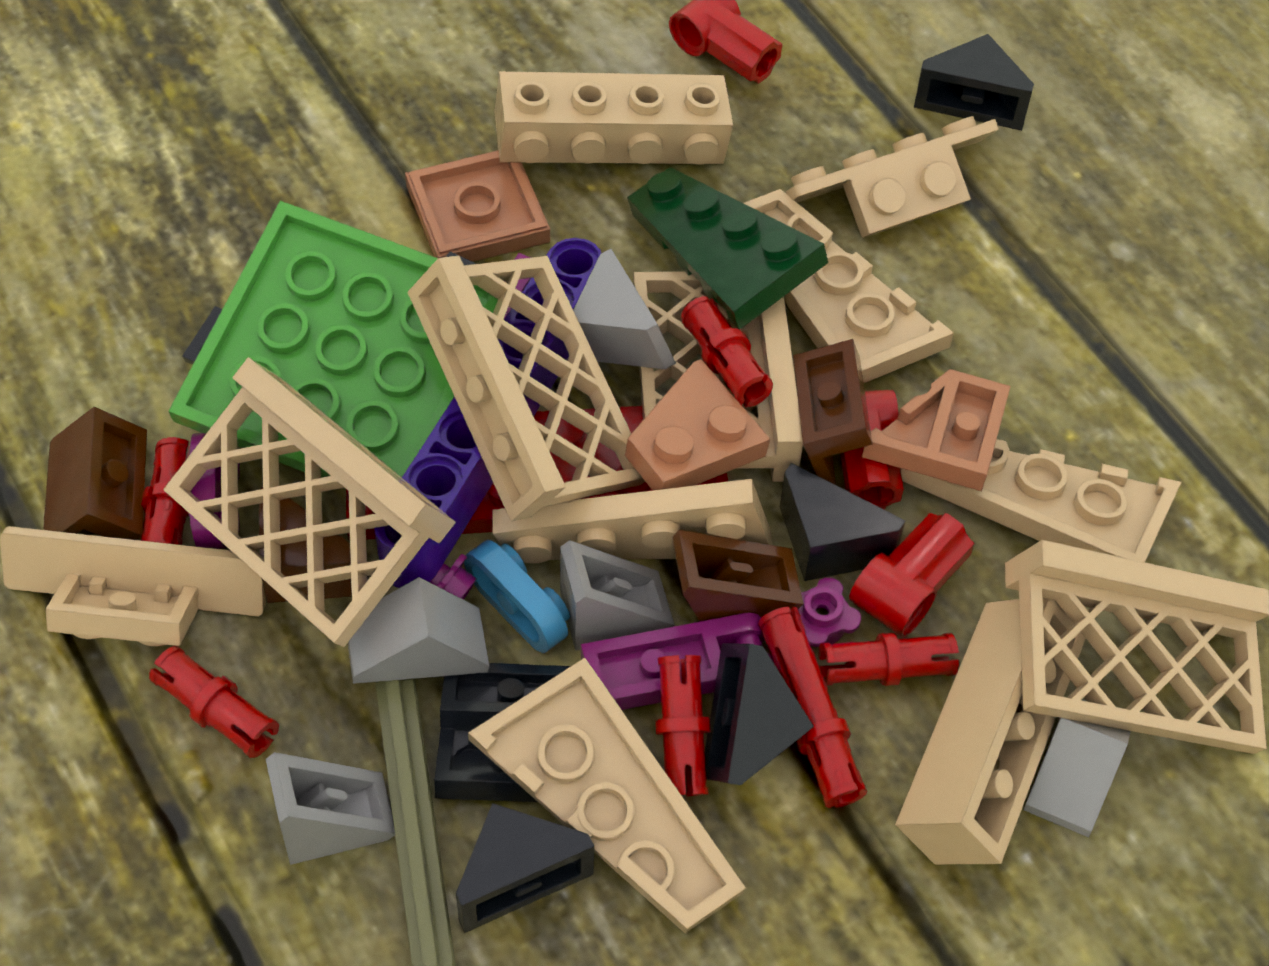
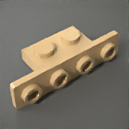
(900, 186)
(127, 585)

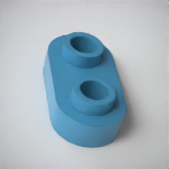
(504, 582)

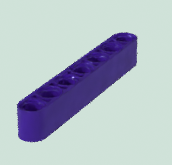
(449, 463)

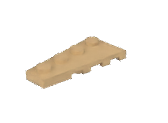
(851, 303)
(1063, 501)
(637, 523)
(598, 777)

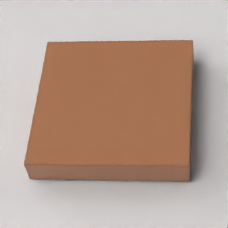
(477, 207)

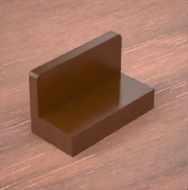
(831, 404)
(97, 477)

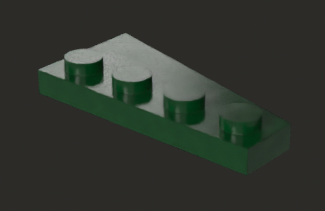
(728, 246)

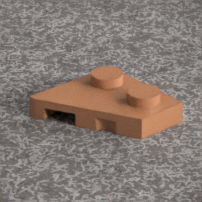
(945, 431)
(694, 433)

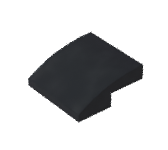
(467, 703)

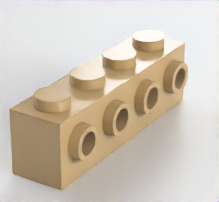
(612, 118)
(983, 745)

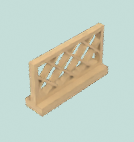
(769, 346)
(492, 389)
(349, 467)
(1134, 593)

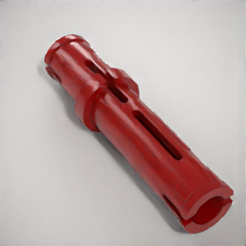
(828, 739)

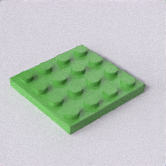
(336, 325)

